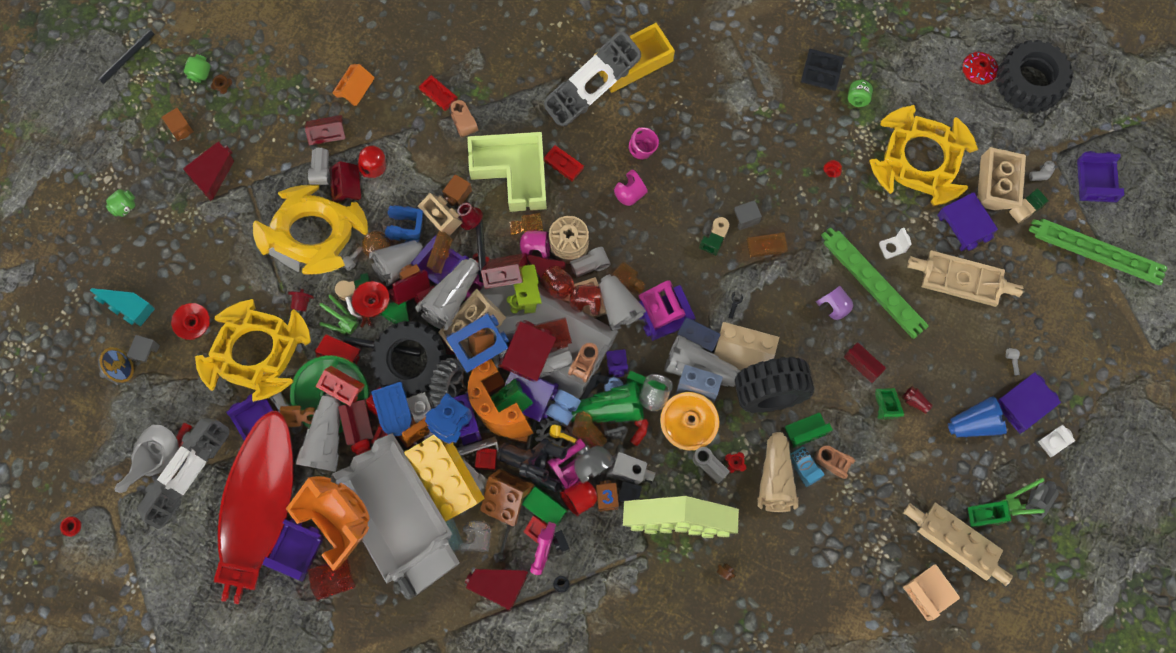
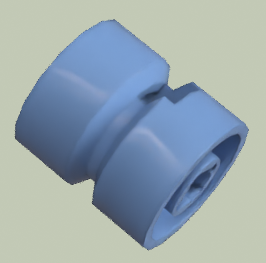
(563, 407)

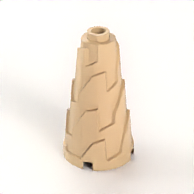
(777, 481)

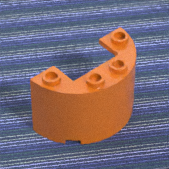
(482, 383)
(336, 513)

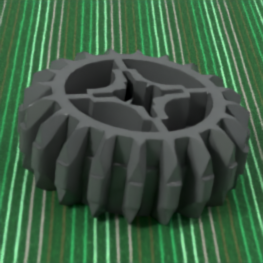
(449, 379)

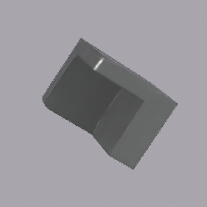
(747, 215)
(141, 348)

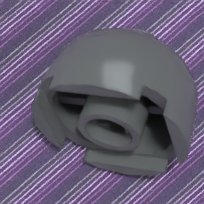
(592, 462)

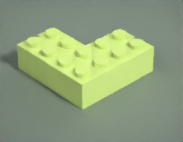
(515, 158)
(681, 515)

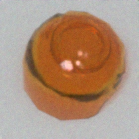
(374, 241)

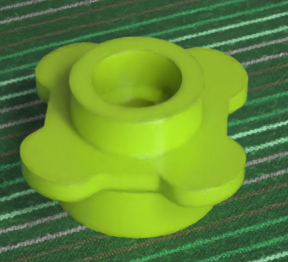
(512, 301)

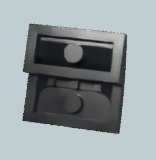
(822, 69)

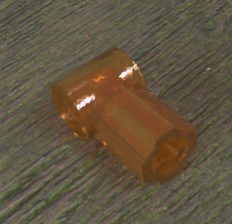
(587, 430)

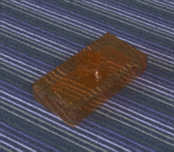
(767, 245)
(439, 252)

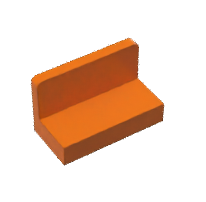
(354, 84)
(414, 433)

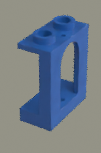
(483, 322)

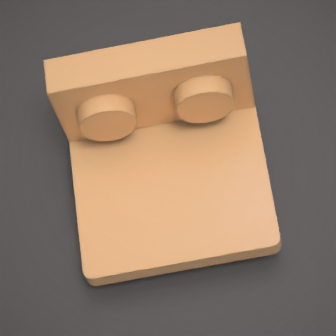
(931, 592)

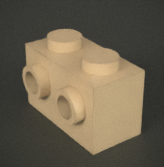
(439, 214)

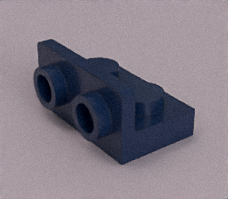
(699, 334)

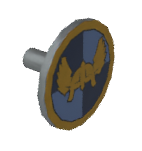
(115, 366)

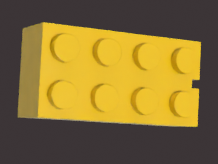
(655, 53)
(444, 476)

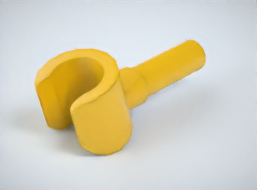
(555, 432)

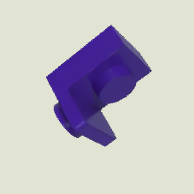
(617, 363)

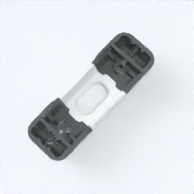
(570, 97)
(165, 494)

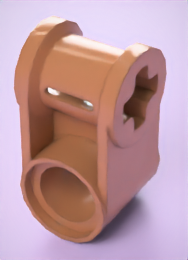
(464, 120)
(582, 365)
(838, 462)

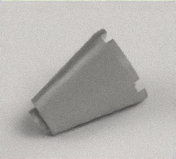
(392, 259)
(619, 303)

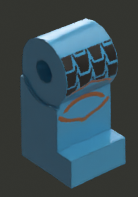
(805, 466)

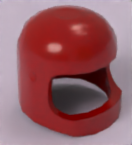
(372, 160)
(582, 496)

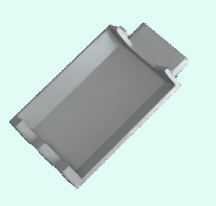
(581, 327)
(404, 525)

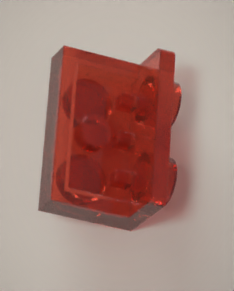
(559, 330)
(327, 582)

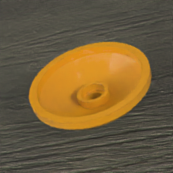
(682, 431)

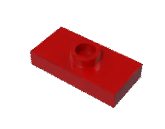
(438, 92)

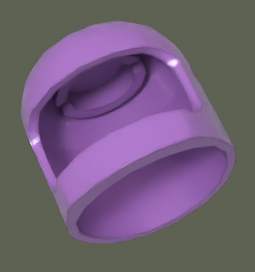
(839, 301)

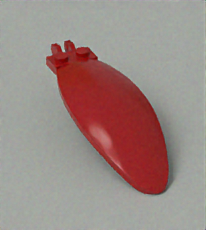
(254, 504)

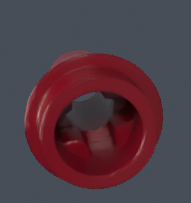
(916, 399)

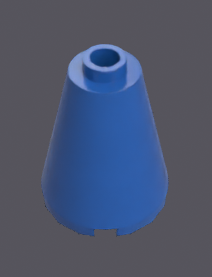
(979, 420)

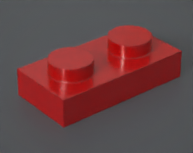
(563, 163)

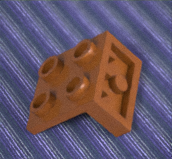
(504, 496)

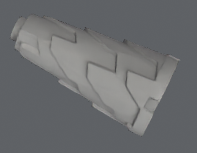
(445, 298)
(688, 353)
(322, 438)

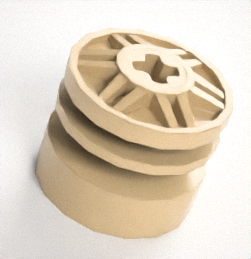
(572, 248)

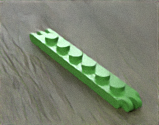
(1098, 251)
(874, 283)

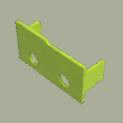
(529, 287)

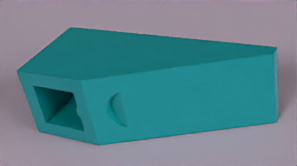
(129, 304)

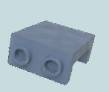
(700, 382)

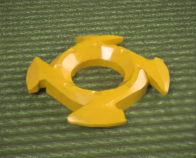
(933, 182)
(301, 203)
(263, 376)

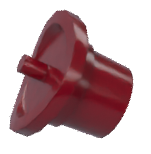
(469, 216)
(299, 300)

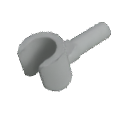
(348, 260)
(1014, 355)

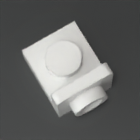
(1056, 440)

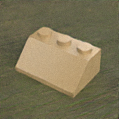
(1001, 179)
(471, 310)
(744, 346)

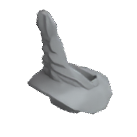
(150, 455)

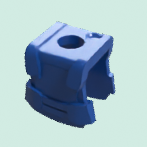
(406, 213)
(448, 419)

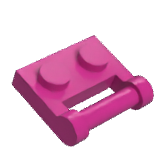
(656, 308)
(567, 473)
(545, 540)

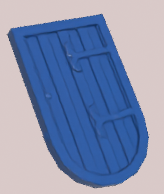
(392, 409)

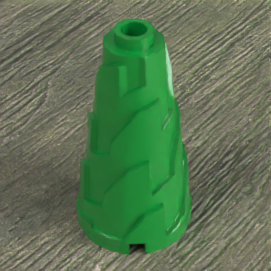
(616, 405)

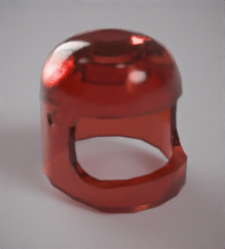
(557, 282)
(586, 295)

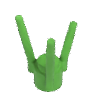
(347, 323)
(1014, 504)

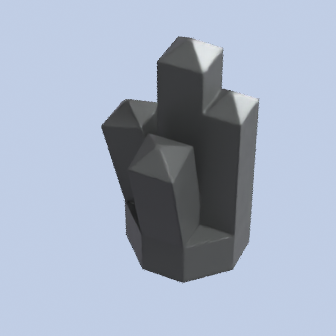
(1042, 498)

